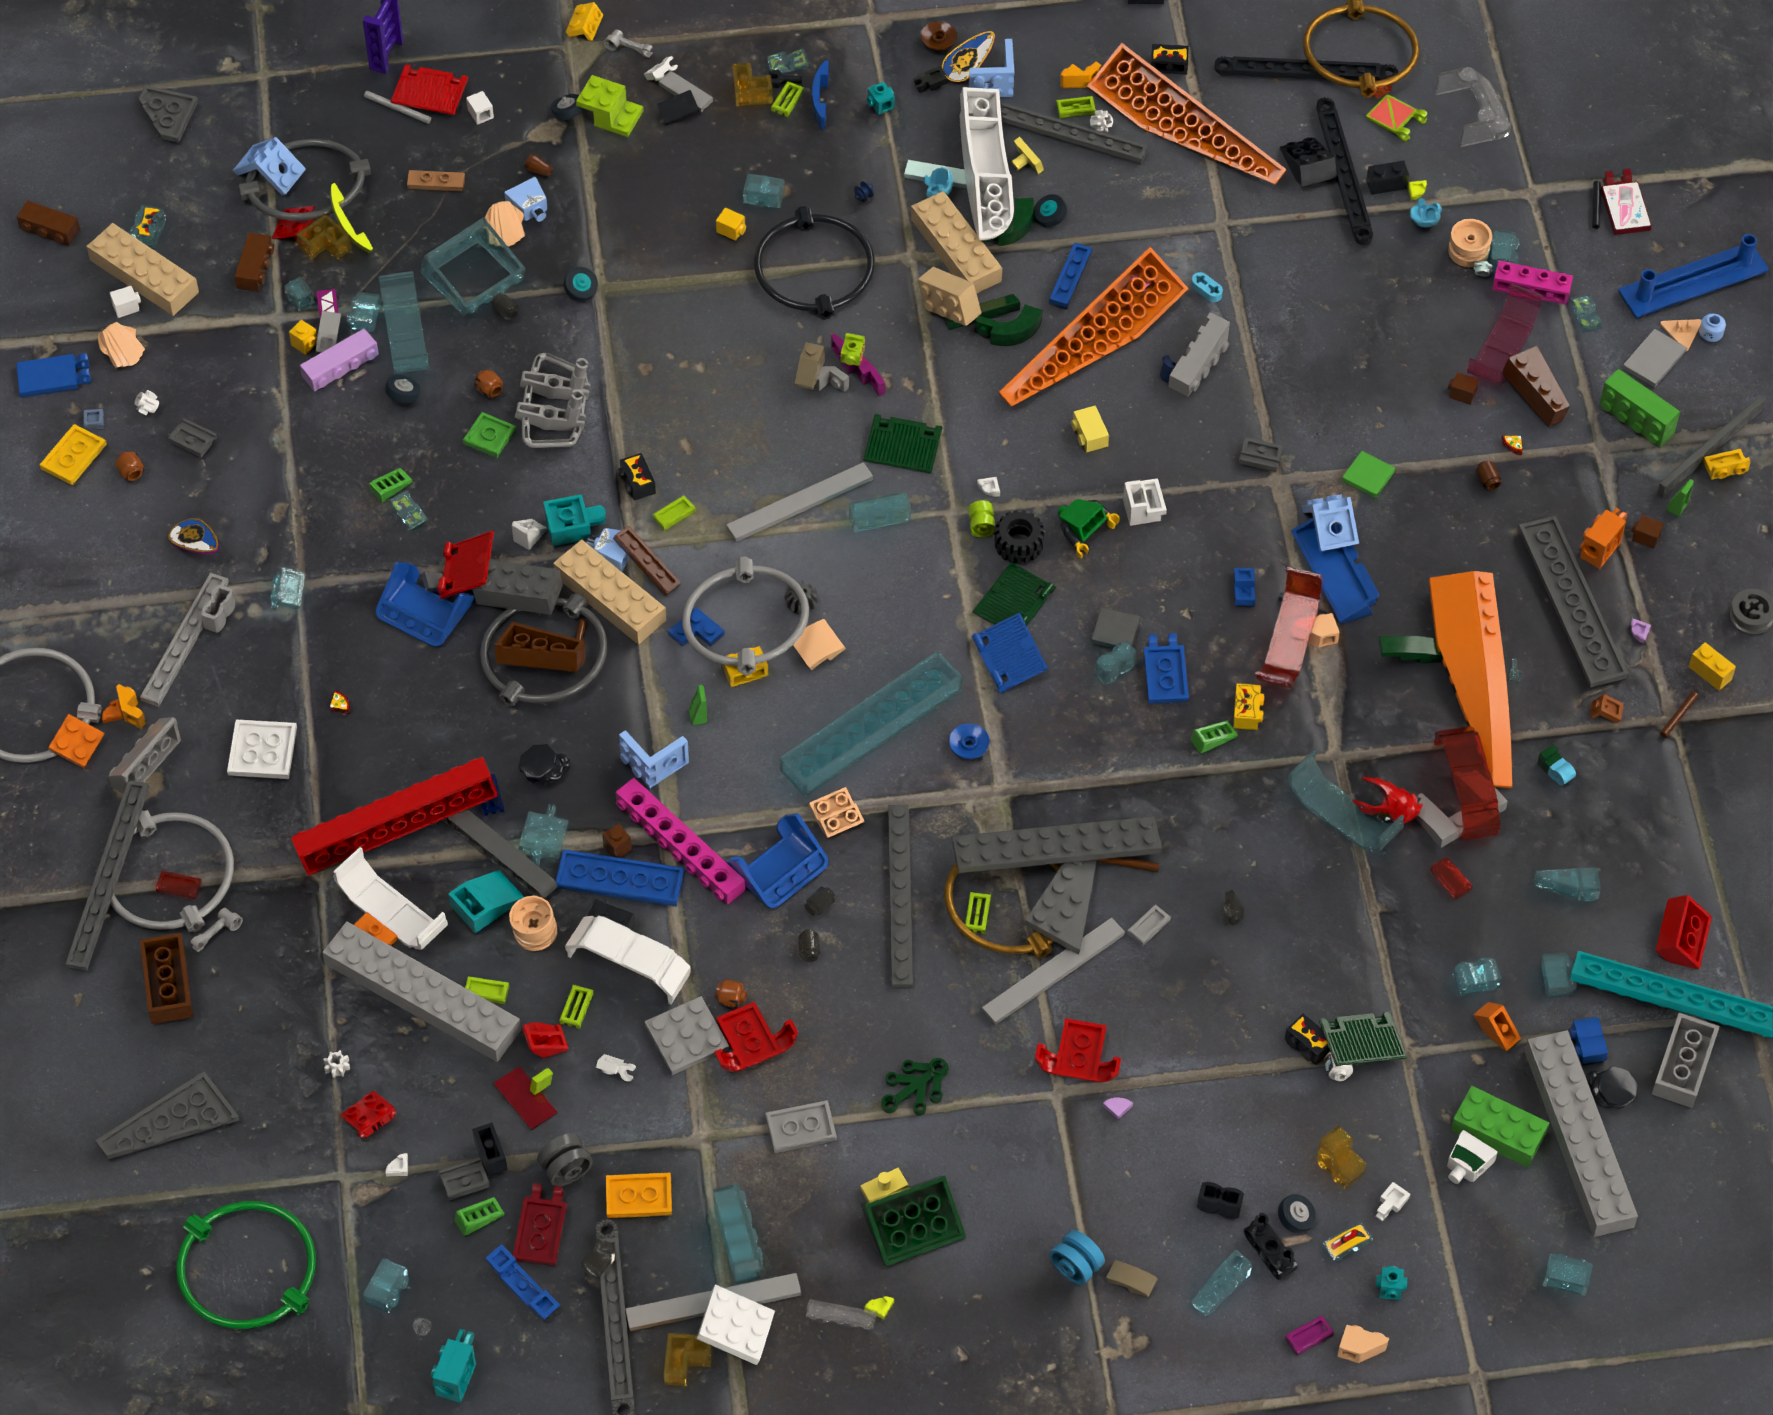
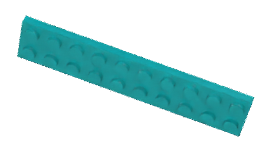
(1673, 993)

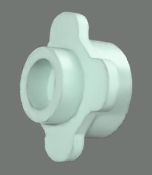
(1483, 268)

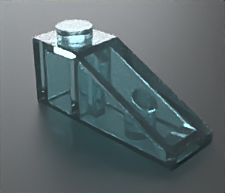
(1573, 883)

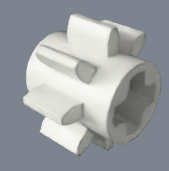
(1101, 121)
(146, 402)
(332, 1060)

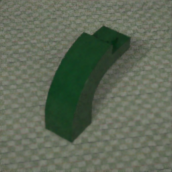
(1020, 223)
(1011, 332)

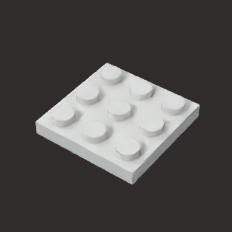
(262, 749)
(735, 1324)

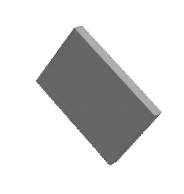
(1654, 358)
(801, 1126)

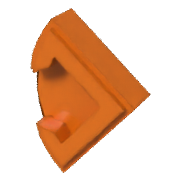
(112, 712)

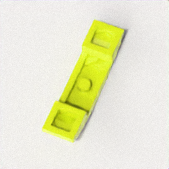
(359, 240)

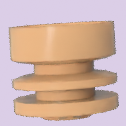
(533, 923)

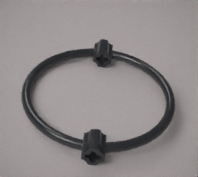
(823, 303)

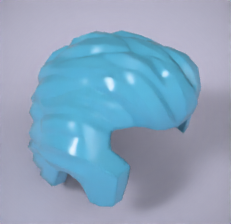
(939, 181)
(1425, 215)

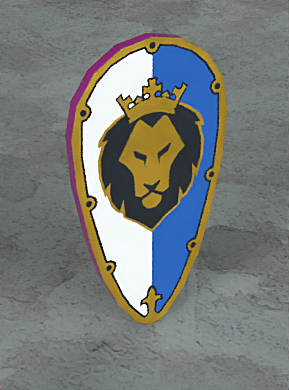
(968, 55)
(194, 537)

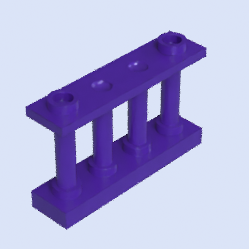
(382, 33)

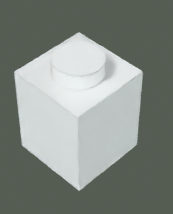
(480, 107)
(125, 301)

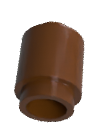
(1488, 475)

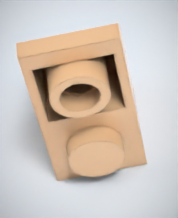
(1324, 631)
(1360, 1344)

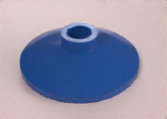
(969, 734)

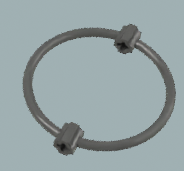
(358, 167)
(513, 690)

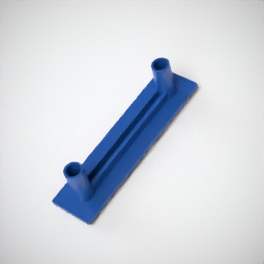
(1693, 279)

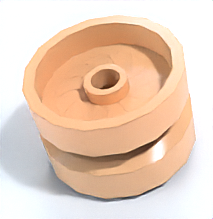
(1469, 242)

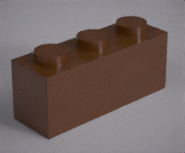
(48, 223)
(254, 262)

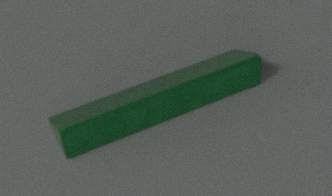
(991, 309)

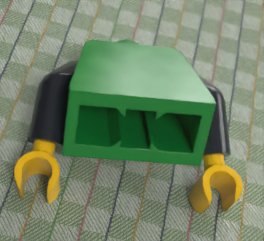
(1082, 519)

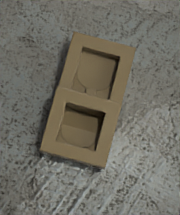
(1133, 1278)

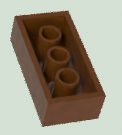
(166, 978)

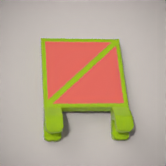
(1394, 114)

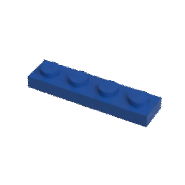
(1070, 275)

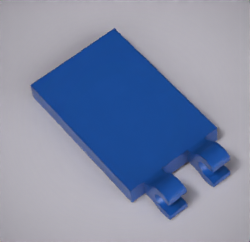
(52, 374)
(1165, 671)

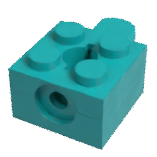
(568, 511)
(454, 1367)

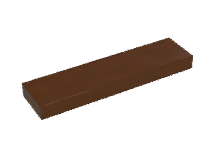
(646, 560)

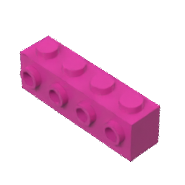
(1552, 285)

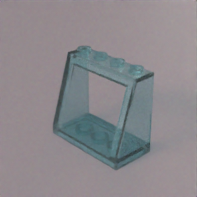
(486, 236)

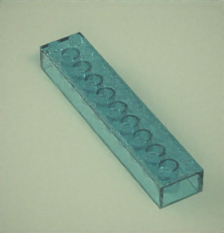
(871, 723)

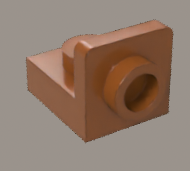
(1606, 707)

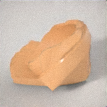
(506, 221)
(120, 345)

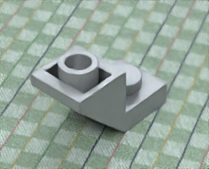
(328, 330)
(833, 375)

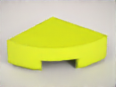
(1416, 189)
(880, 1305)

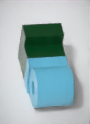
(1555, 765)

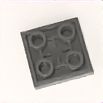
(1115, 628)

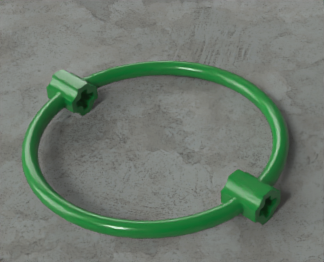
(292, 1299)

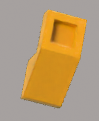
(1076, 78)
(128, 706)

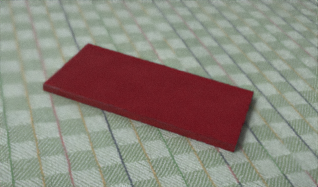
(530, 1107)

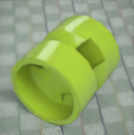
(981, 518)

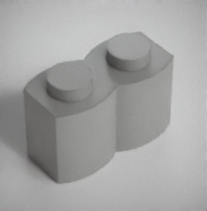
(218, 608)

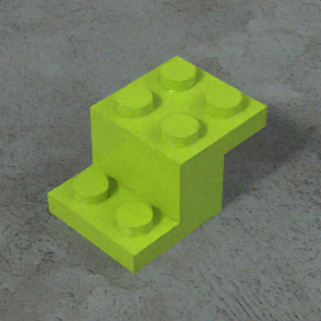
(609, 105)

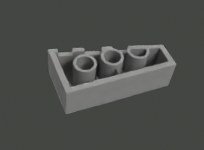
(1200, 355)

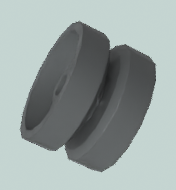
(564, 1159)

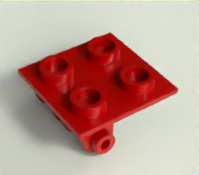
(290, 228)
(367, 1113)

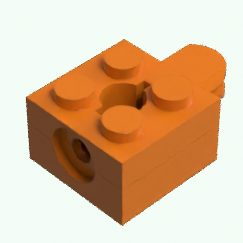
(1603, 537)

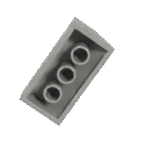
(147, 754)

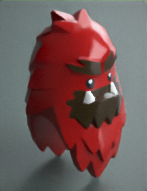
(1395, 802)

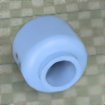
(1712, 327)

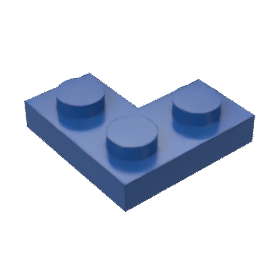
(701, 626)

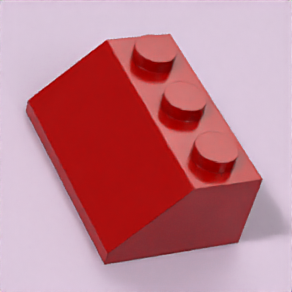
(1683, 932)

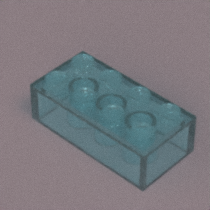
(737, 1233)

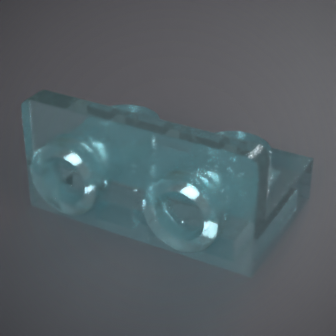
(287, 588)

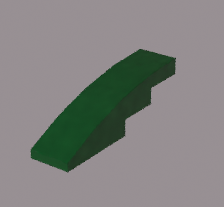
(1410, 648)

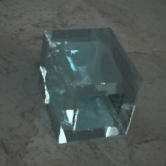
(299, 294)

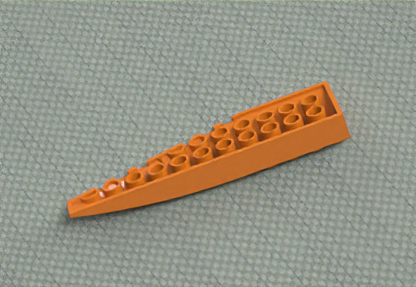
(1173, 114)

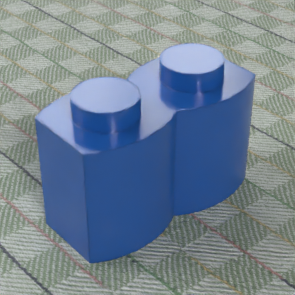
(1589, 1040)

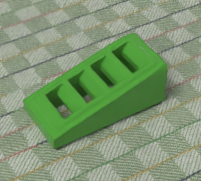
(382, 495)
(1681, 499)
(698, 707)
(1203, 743)
(466, 1222)

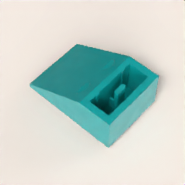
(484, 899)

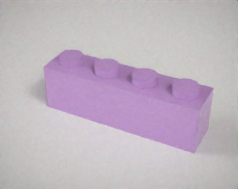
(339, 359)

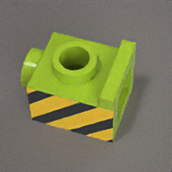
(853, 349)

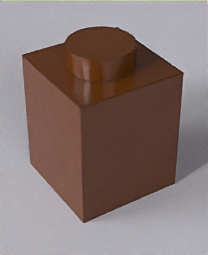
(1463, 388)
(1647, 531)
(617, 841)

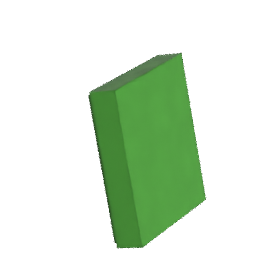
(489, 434)
(1368, 474)

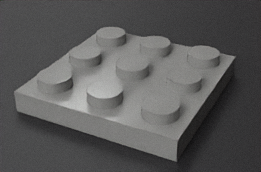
(686, 1035)

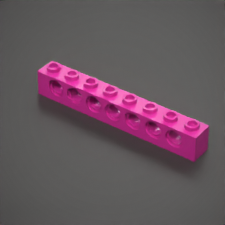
(634, 793)

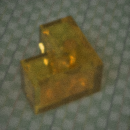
(749, 88)
(324, 235)
(1338, 1158)
(682, 1352)

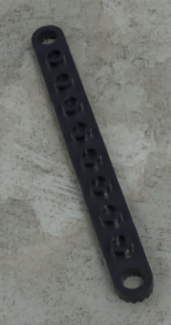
(1299, 68)
(1345, 171)

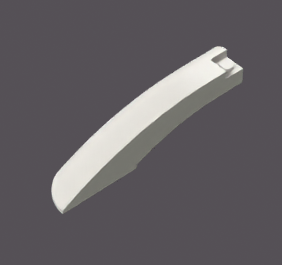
(985, 162)

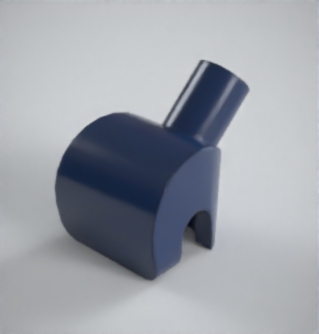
(1167, 368)

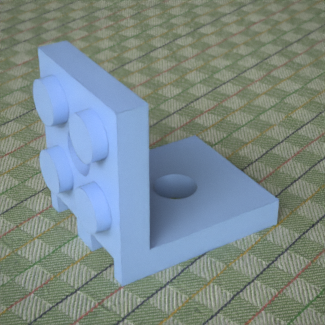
(1000, 77)
(266, 159)
(1331, 511)
(657, 767)

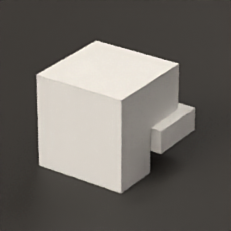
(1143, 501)

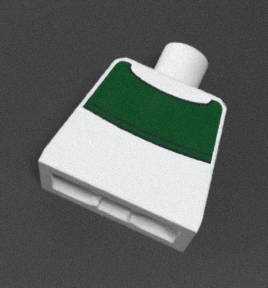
(1469, 1158)

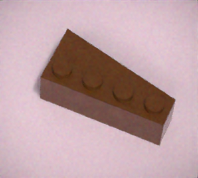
(1537, 385)
(539, 648)

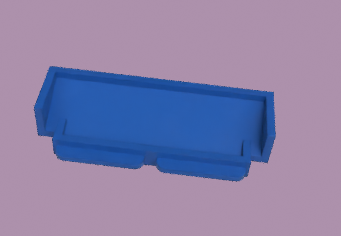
(1344, 582)

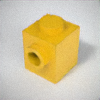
(730, 224)
(303, 337)

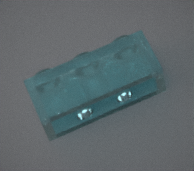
(879, 512)

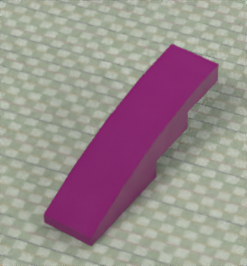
(866, 371)

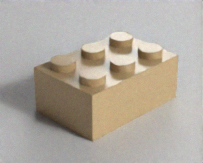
(949, 296)

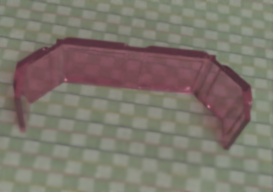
(1508, 334)

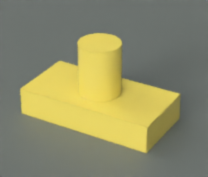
(1026, 157)
(884, 1184)

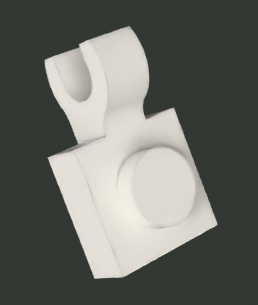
(658, 70)
(613, 1065)
(1392, 1199)

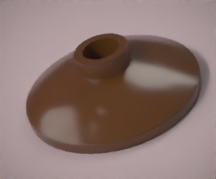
(938, 35)

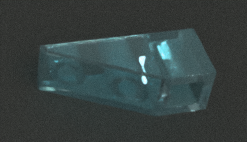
(1222, 1283)

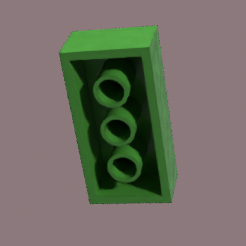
(1639, 408)
(1500, 1126)

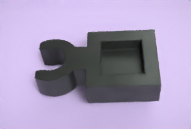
(932, 78)

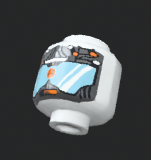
(1334, 1072)

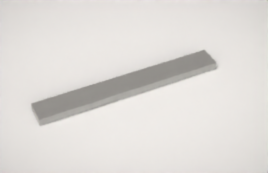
(799, 502)
(180, 644)
(1052, 972)
(695, 1305)

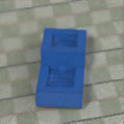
(1244, 586)

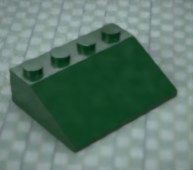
(913, 1220)

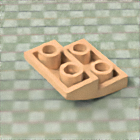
(818, 644)
(836, 812)

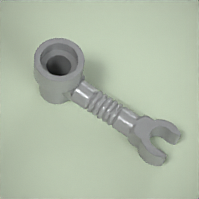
(616, 39)
(227, 919)

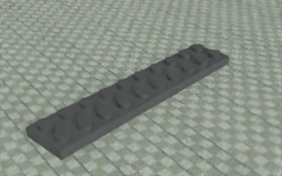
(1573, 601)
(1056, 844)

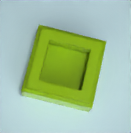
(541, 1081)

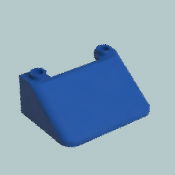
(419, 611)
(785, 865)

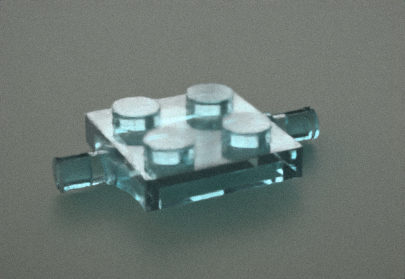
(543, 835)

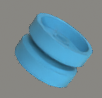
(1077, 1257)

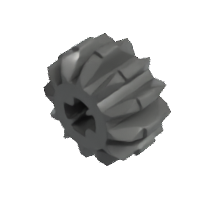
(792, 599)

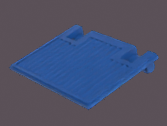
(1010, 652)

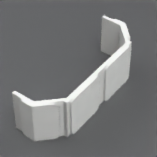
(385, 903)
(632, 952)

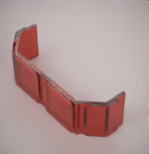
(1292, 628)
(1471, 781)

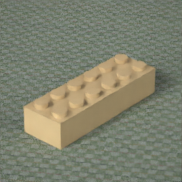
(956, 241)
(142, 269)
(610, 592)

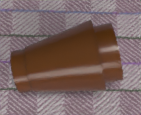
(537, 165)

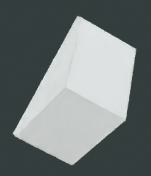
(527, 532)

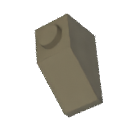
(810, 365)

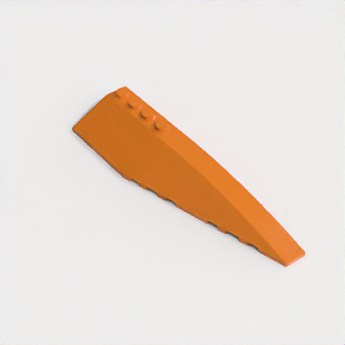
(1106, 324)
(1473, 654)

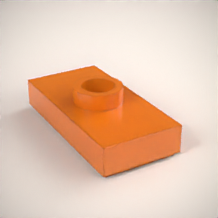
(376, 928)

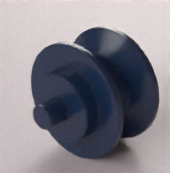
(863, 191)

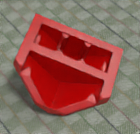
(545, 1039)

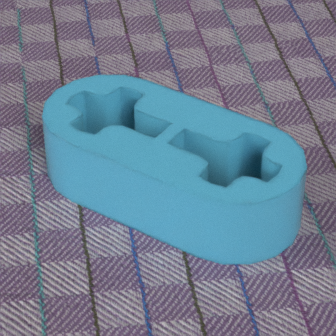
(1207, 287)

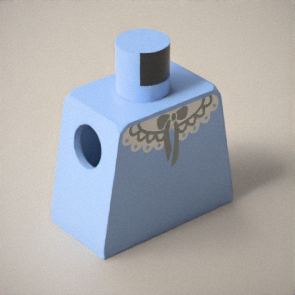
(528, 199)
(608, 548)

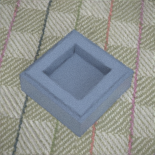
(93, 419)

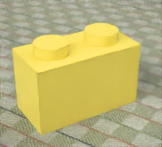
(1090, 429)

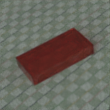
(1451, 877)
(178, 884)

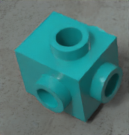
(881, 98)
(1391, 1282)

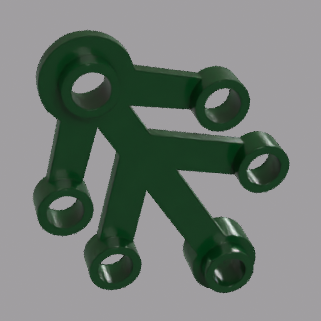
(916, 1083)

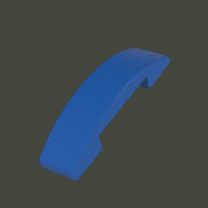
(820, 80)
(521, 1283)

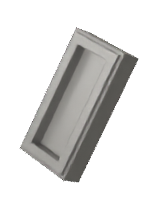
(1148, 925)

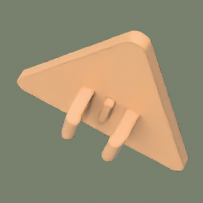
(1682, 330)

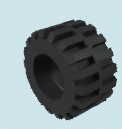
(1023, 524)

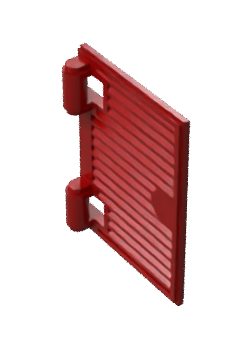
(429, 90)
(468, 567)

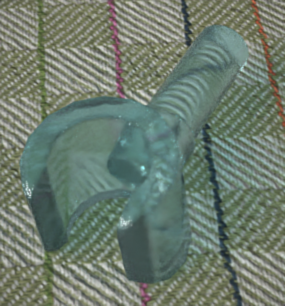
(1514, 673)

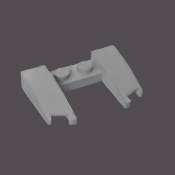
(1439, 826)

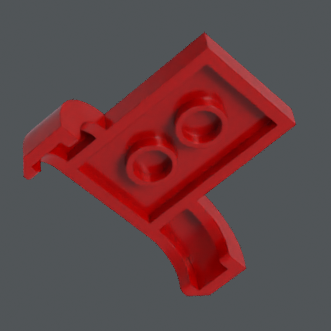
(751, 1038)
(1079, 1053)

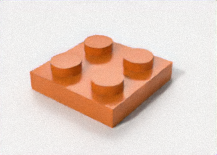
(76, 741)

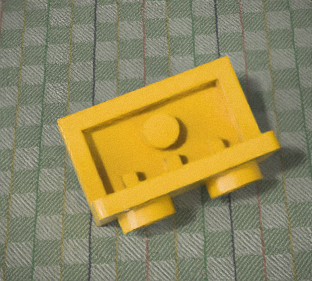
(585, 21)
(1726, 464)

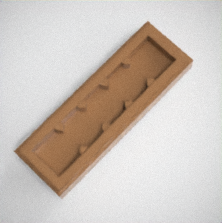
(436, 180)

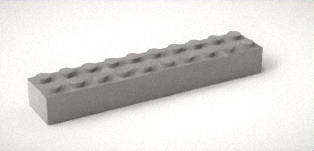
(422, 991)
(1581, 1134)

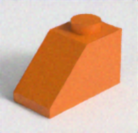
(1497, 1025)

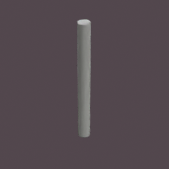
(400, 108)

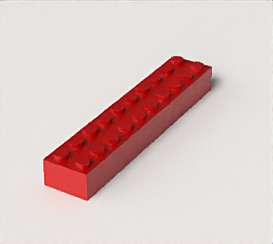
(395, 815)

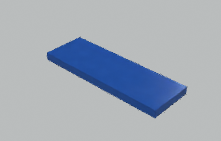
(619, 877)

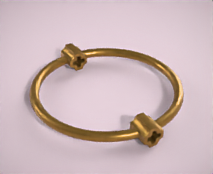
(1366, 82)
(1036, 943)

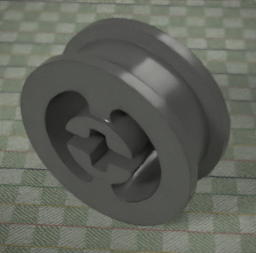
(1757, 620)

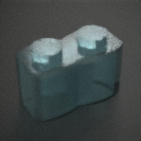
(1504, 247)
(364, 311)
(1115, 662)
(1556, 974)
(1477, 976)

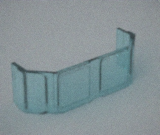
(403, 322)
(1338, 809)

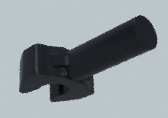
(783, 78)

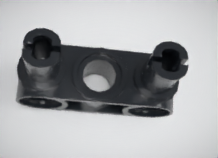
(1260, 1236)

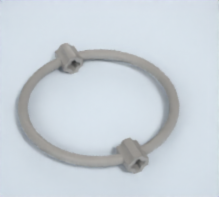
(746, 658)
(86, 712)
(190, 914)

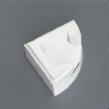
(989, 486)
(398, 1166)

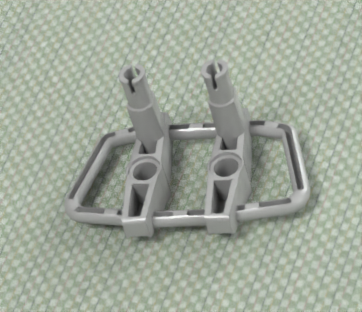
(554, 387)

